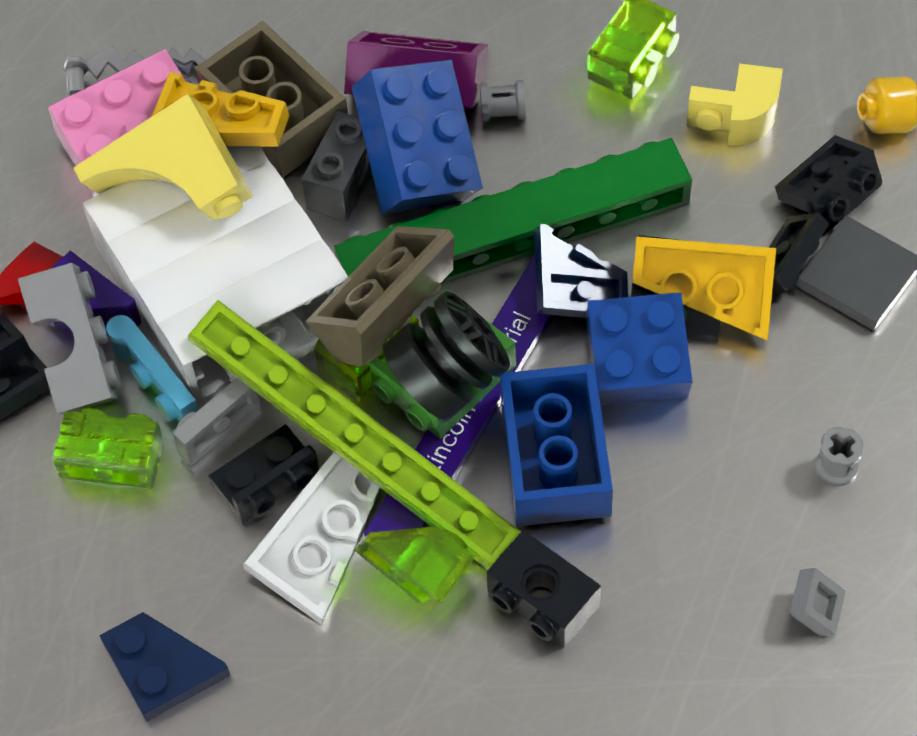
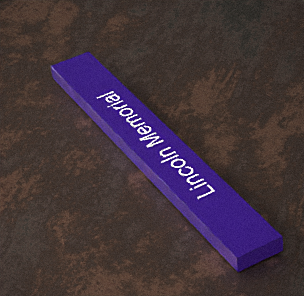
(524, 326)

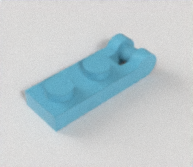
(150, 368)

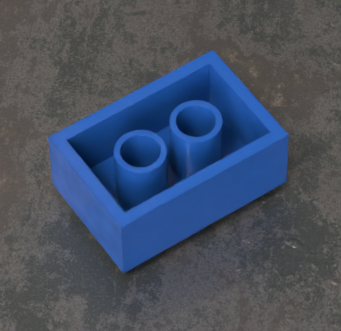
(416, 136)
(556, 445)

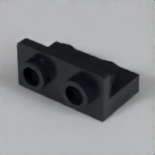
(832, 180)
(265, 474)

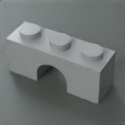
(85, 375)

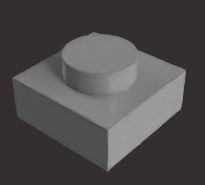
(817, 602)

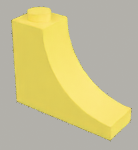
(174, 148)

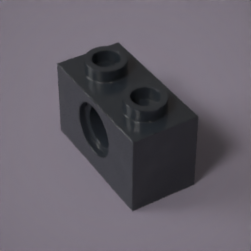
(531, 565)

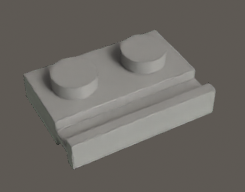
(216, 425)

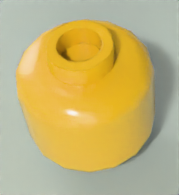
(889, 105)

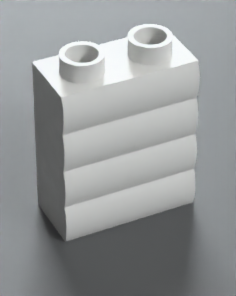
(179, 262)

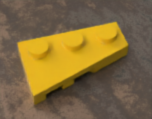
(238, 117)
(713, 278)

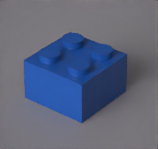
(639, 348)

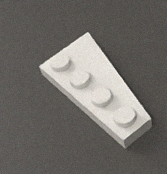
(316, 538)

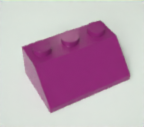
(385, 50)

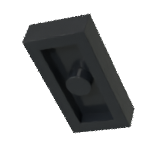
(794, 244)

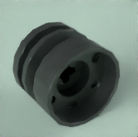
(446, 356)

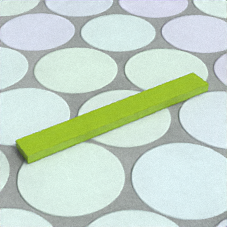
(351, 433)

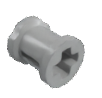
(502, 101)
(839, 456)

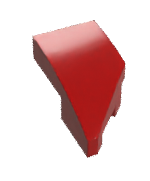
(30, 261)

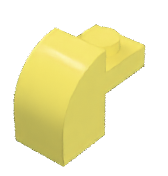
(745, 112)

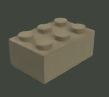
(271, 68)

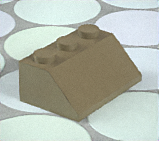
(383, 293)

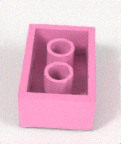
(110, 107)

